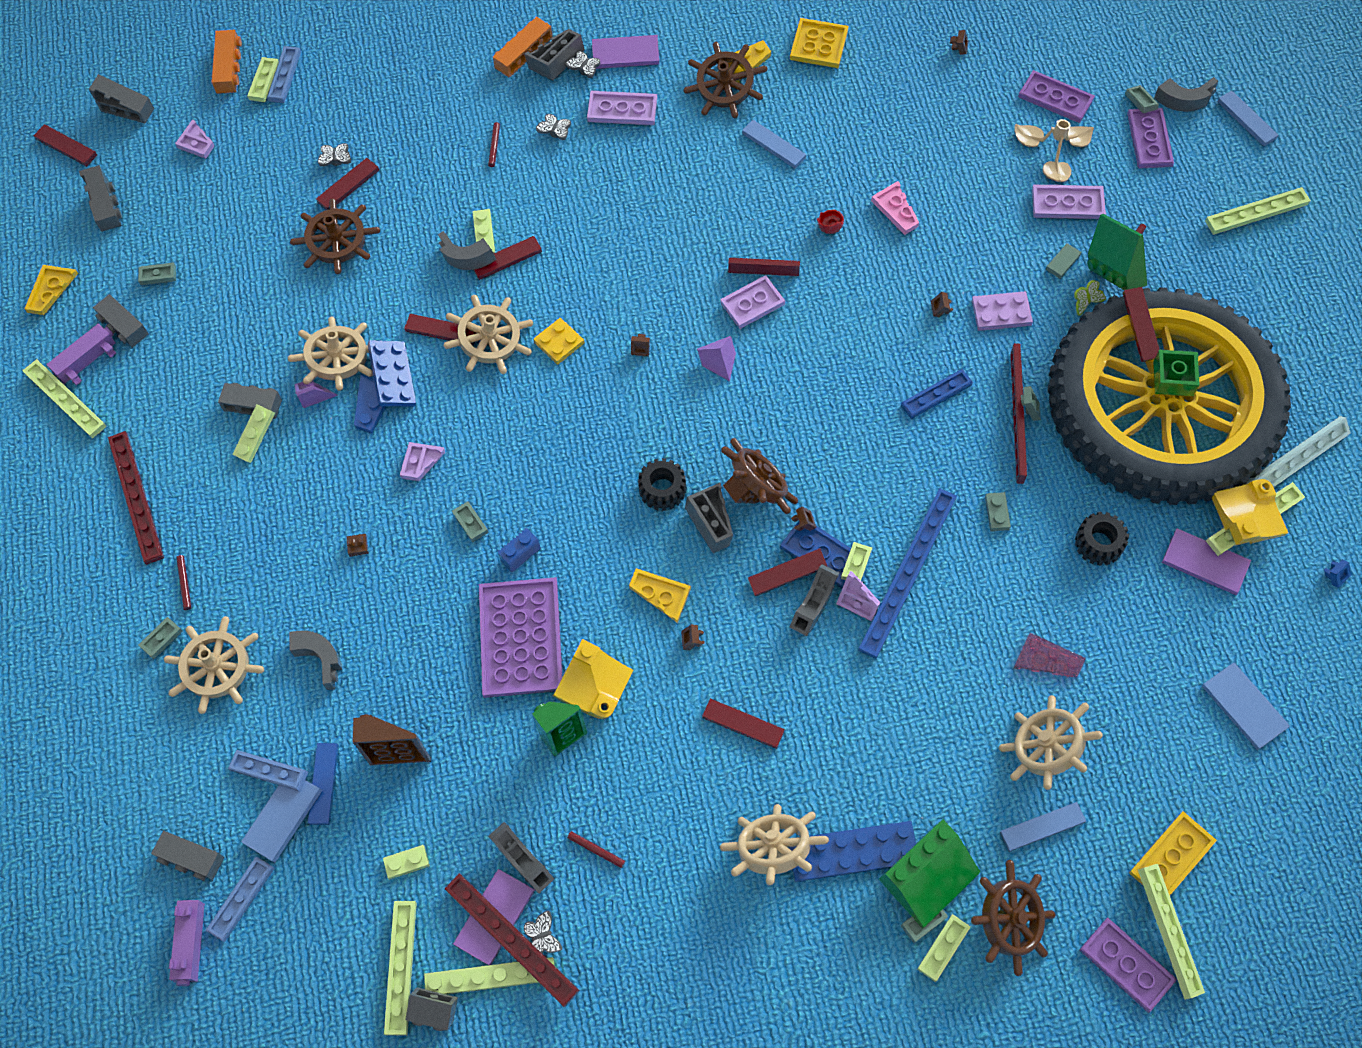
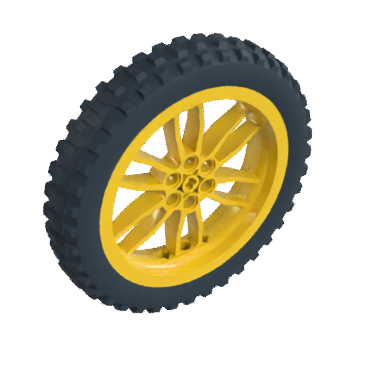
(1149, 473)

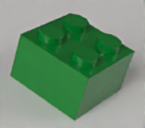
(1176, 373)

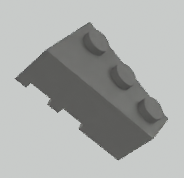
(551, 58)
(120, 100)
(102, 199)
(710, 517)

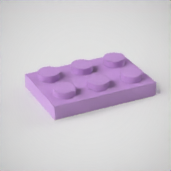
(752, 302)
(1002, 311)

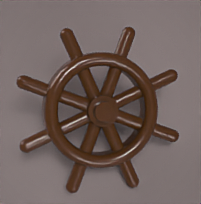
(725, 79)
(335, 236)
(1013, 917)

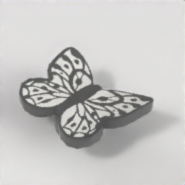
(583, 64)
(555, 127)
(334, 156)
(541, 933)

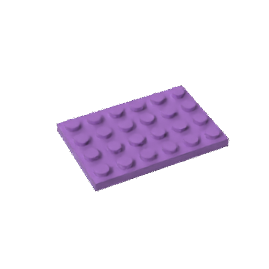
(520, 637)

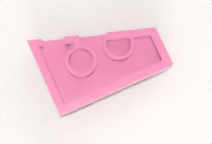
(895, 207)

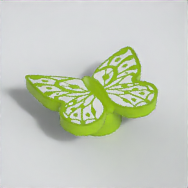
(1088, 294)

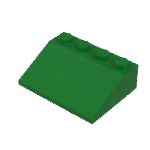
(1118, 254)
(931, 873)

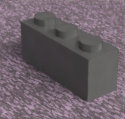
(120, 321)
(244, 399)
(187, 856)

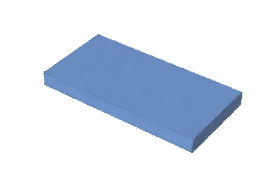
(1245, 706)
(280, 819)

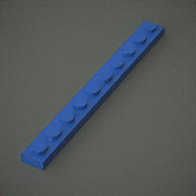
(907, 574)

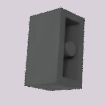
(431, 1009)

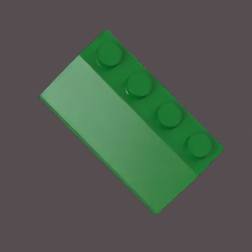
(559, 725)

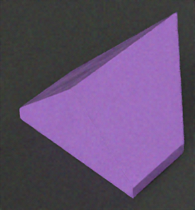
(718, 357)
(312, 393)

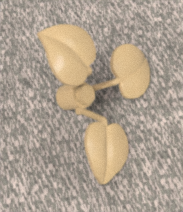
(1077, 136)

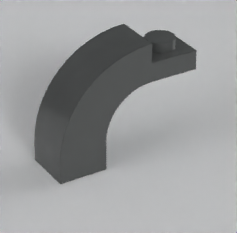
(1184, 99)
(466, 257)
(815, 601)
(311, 643)
(521, 858)

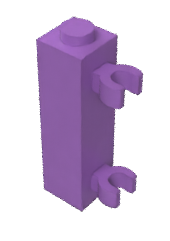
(82, 353)
(186, 942)

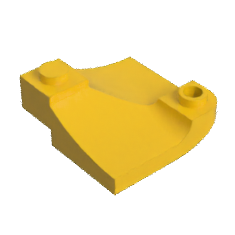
(1250, 512)
(593, 680)

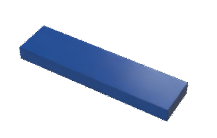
(936, 393)
(324, 779)

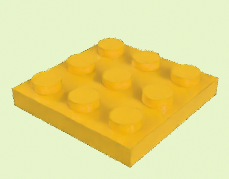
(819, 43)

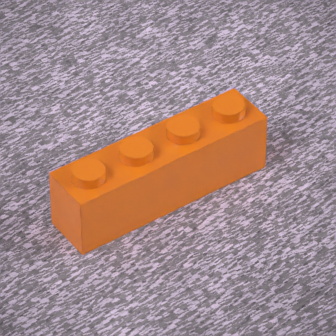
(512, 55)
(226, 61)

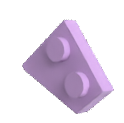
(195, 141)
(419, 460)
(858, 598)

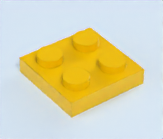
(558, 341)

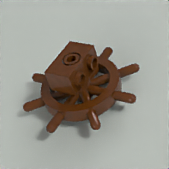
(756, 478)

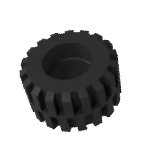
(658, 471)
(1108, 526)

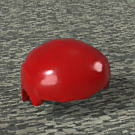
(830, 221)

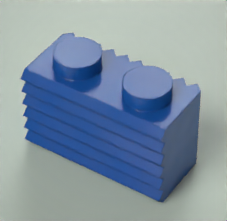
(519, 550)

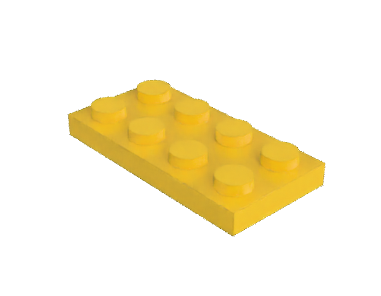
(1176, 851)

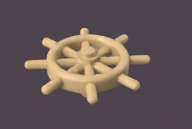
(488, 334)
(334, 352)
(213, 664)
(1050, 742)
(774, 844)

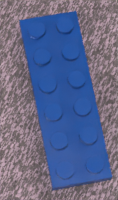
(857, 851)

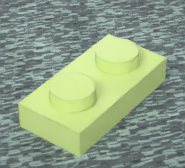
(857, 560)
(406, 862)

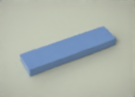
(284, 74)
(1247, 118)
(774, 143)
(268, 770)
(1042, 826)
(240, 899)

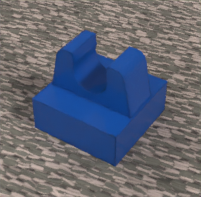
(1339, 573)

